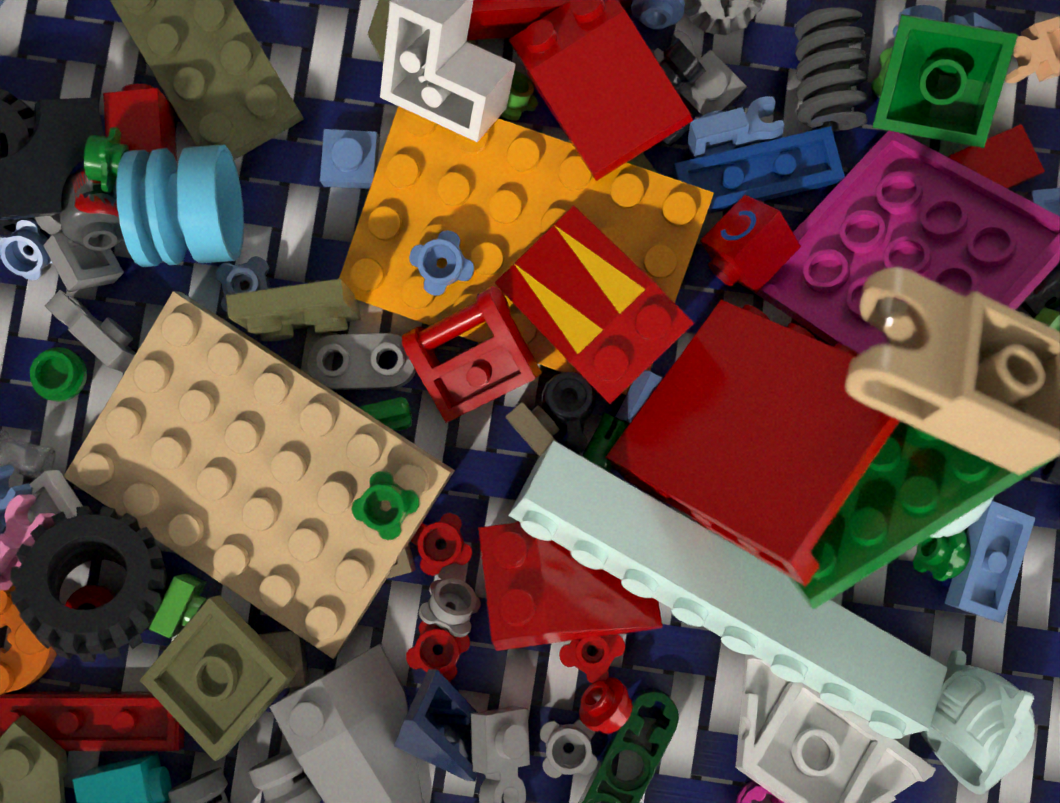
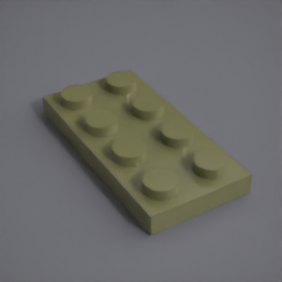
(211, 71)

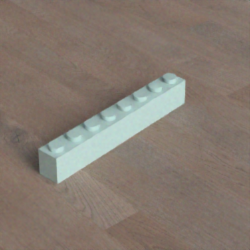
(728, 593)

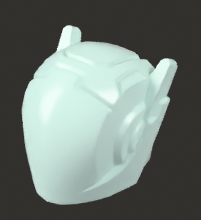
(980, 725)

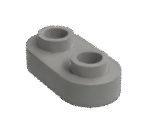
(360, 362)

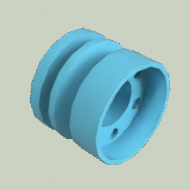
(180, 205)

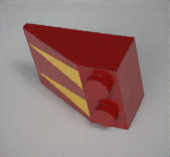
(593, 304)

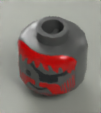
(89, 213)

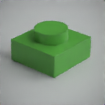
(179, 605)

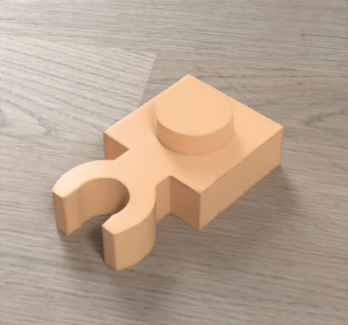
(1037, 52)

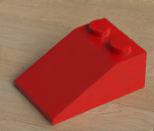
(600, 82)
(548, 597)

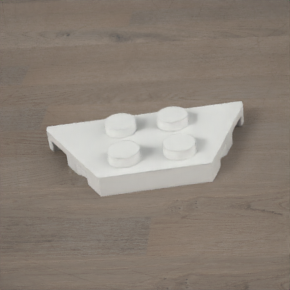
(813, 750)

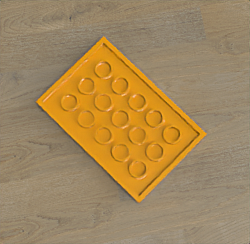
(499, 203)

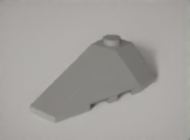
(347, 732)

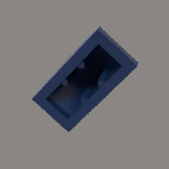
(439, 727)

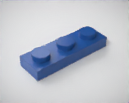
(765, 169)

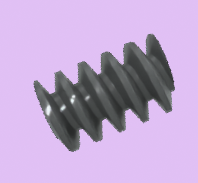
(826, 69)

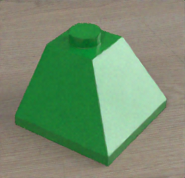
(944, 80)

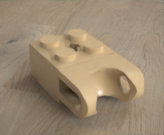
(961, 369)

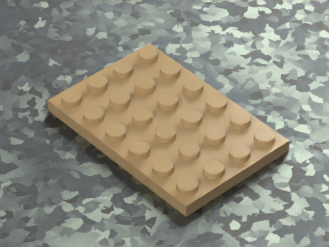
(253, 472)

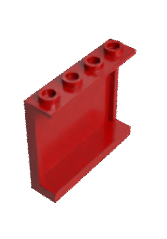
(754, 436)

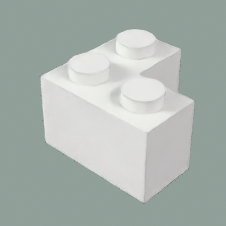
(438, 72)

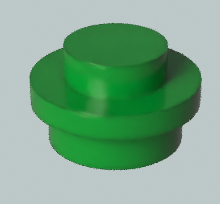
(58, 374)

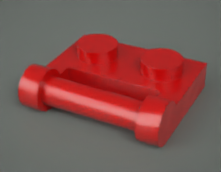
(480, 371)

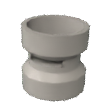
(283, 780)

